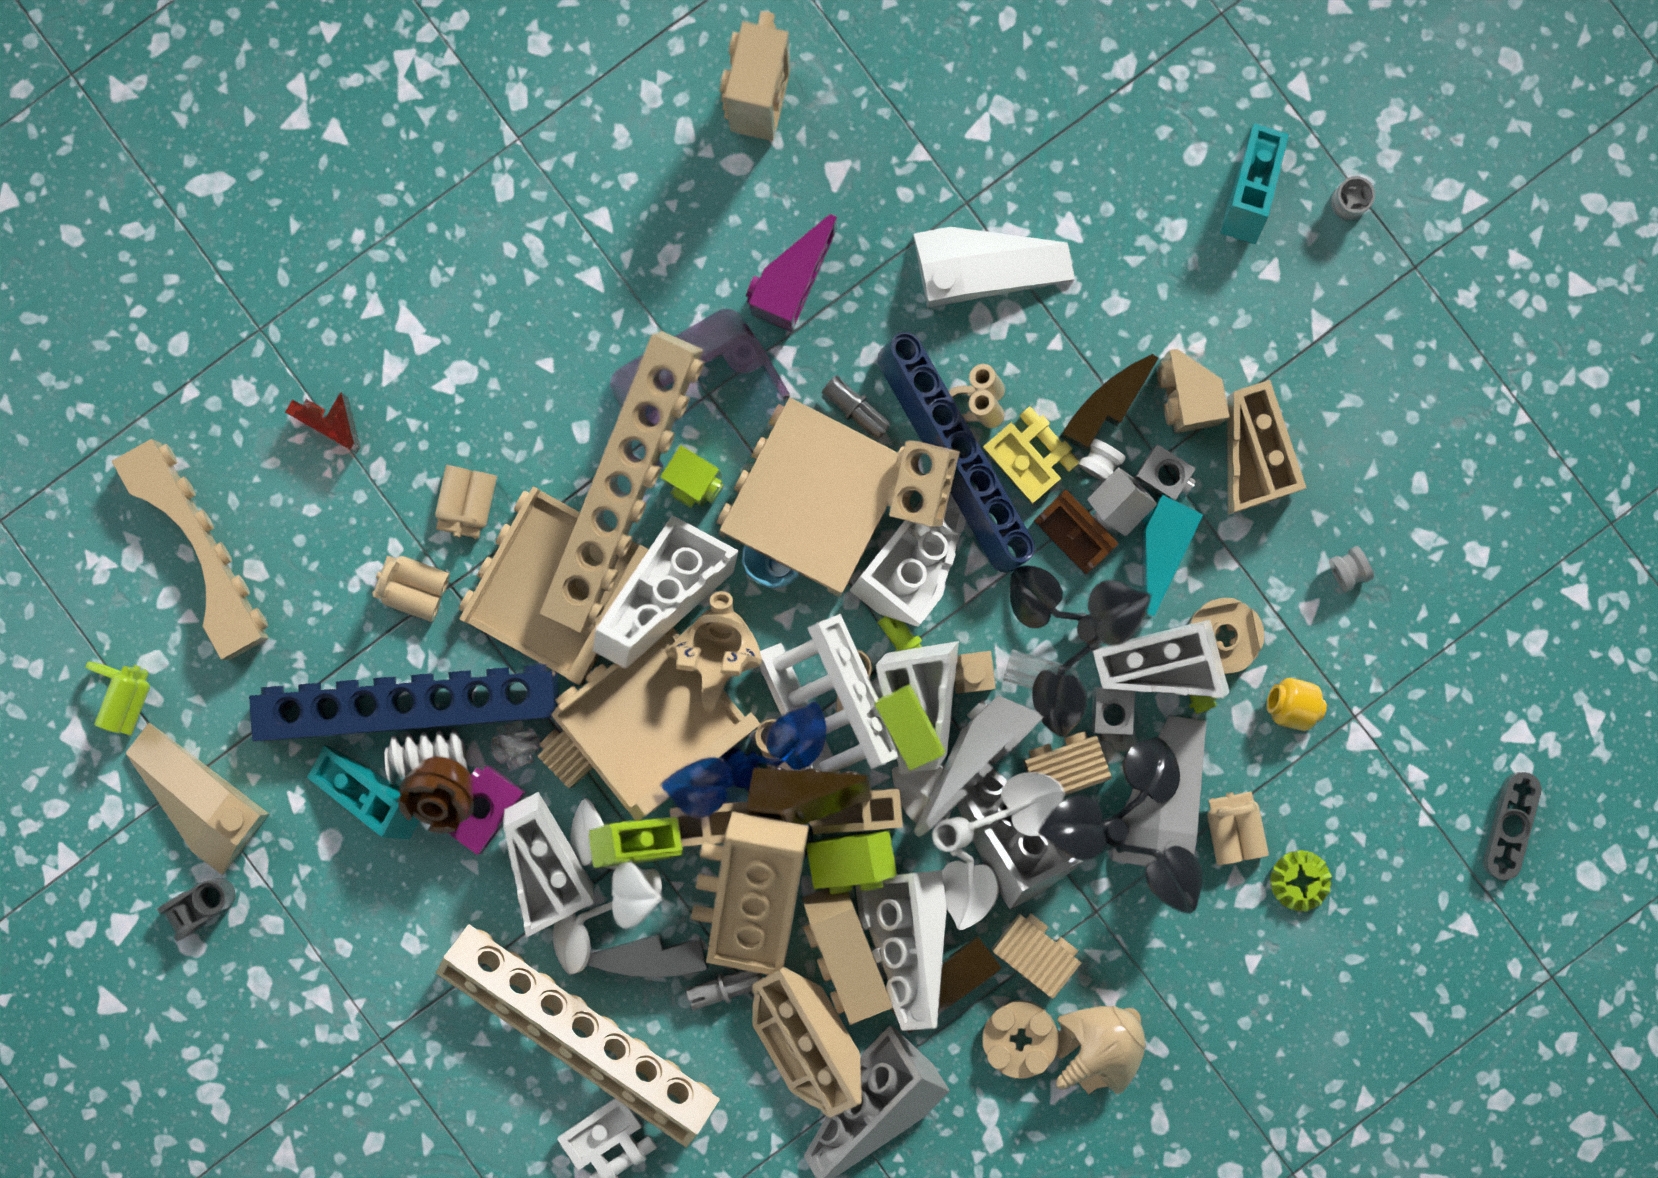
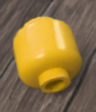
(1296, 704)

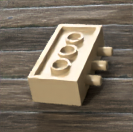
(758, 78)
(753, 892)

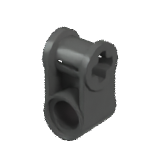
(192, 909)

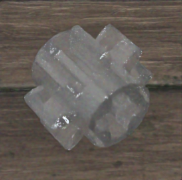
(515, 745)

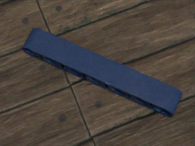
(956, 434)

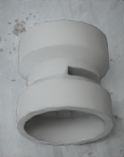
(1356, 191)

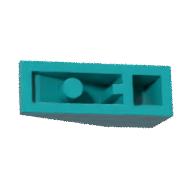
(1255, 184)
(1164, 542)
(362, 793)

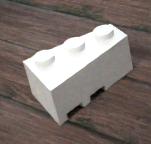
(1168, 661)
(932, 677)
(544, 866)

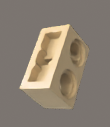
(933, 486)

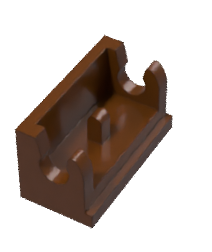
(1076, 532)

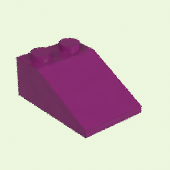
(788, 279)

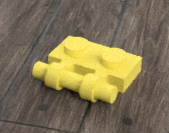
(1022, 462)

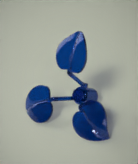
(792, 738)

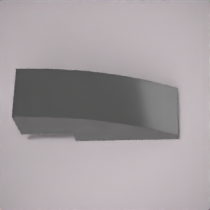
(650, 959)

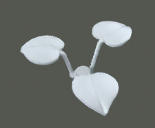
(969, 887)
(634, 894)

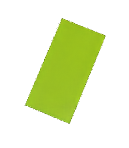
(910, 727)

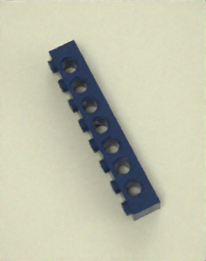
(271, 723)

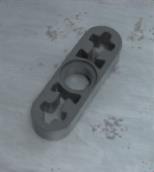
(1527, 819)

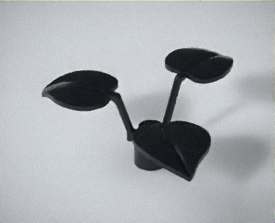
(1113, 619)
(1082, 834)

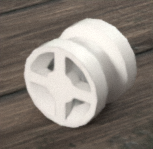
(1101, 460)

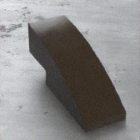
(1108, 403)
(964, 972)

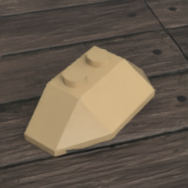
(807, 1041)

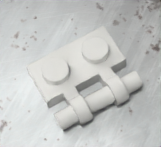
(601, 1132)

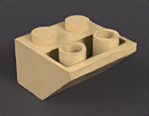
(1193, 393)

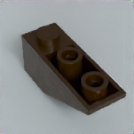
(805, 794)

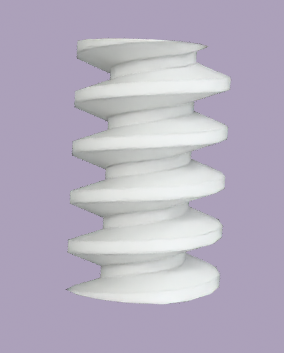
(408, 756)

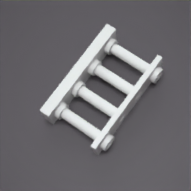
(851, 684)

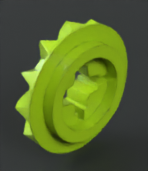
(1286, 870)

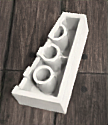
(663, 589)

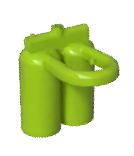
(123, 697)

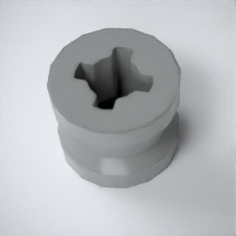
(1351, 569)

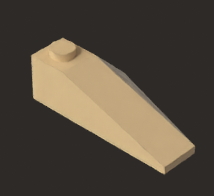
(201, 804)

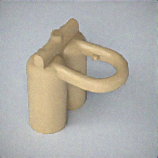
(984, 396)
(464, 501)
(411, 587)
(1236, 828)

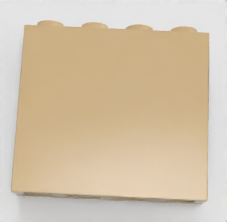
(812, 495)
(520, 577)
(647, 724)

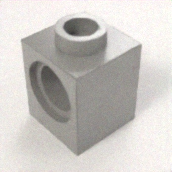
(1149, 470)
(1122, 698)

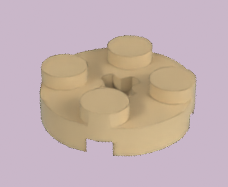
(1247, 629)
(1038, 1025)

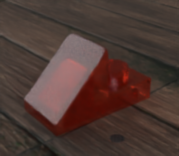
(336, 425)

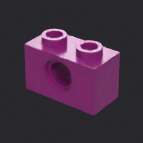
(501, 793)

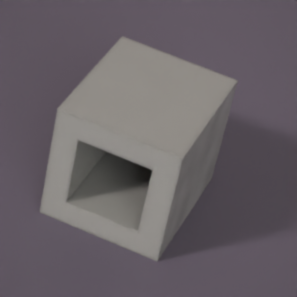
(1121, 502)

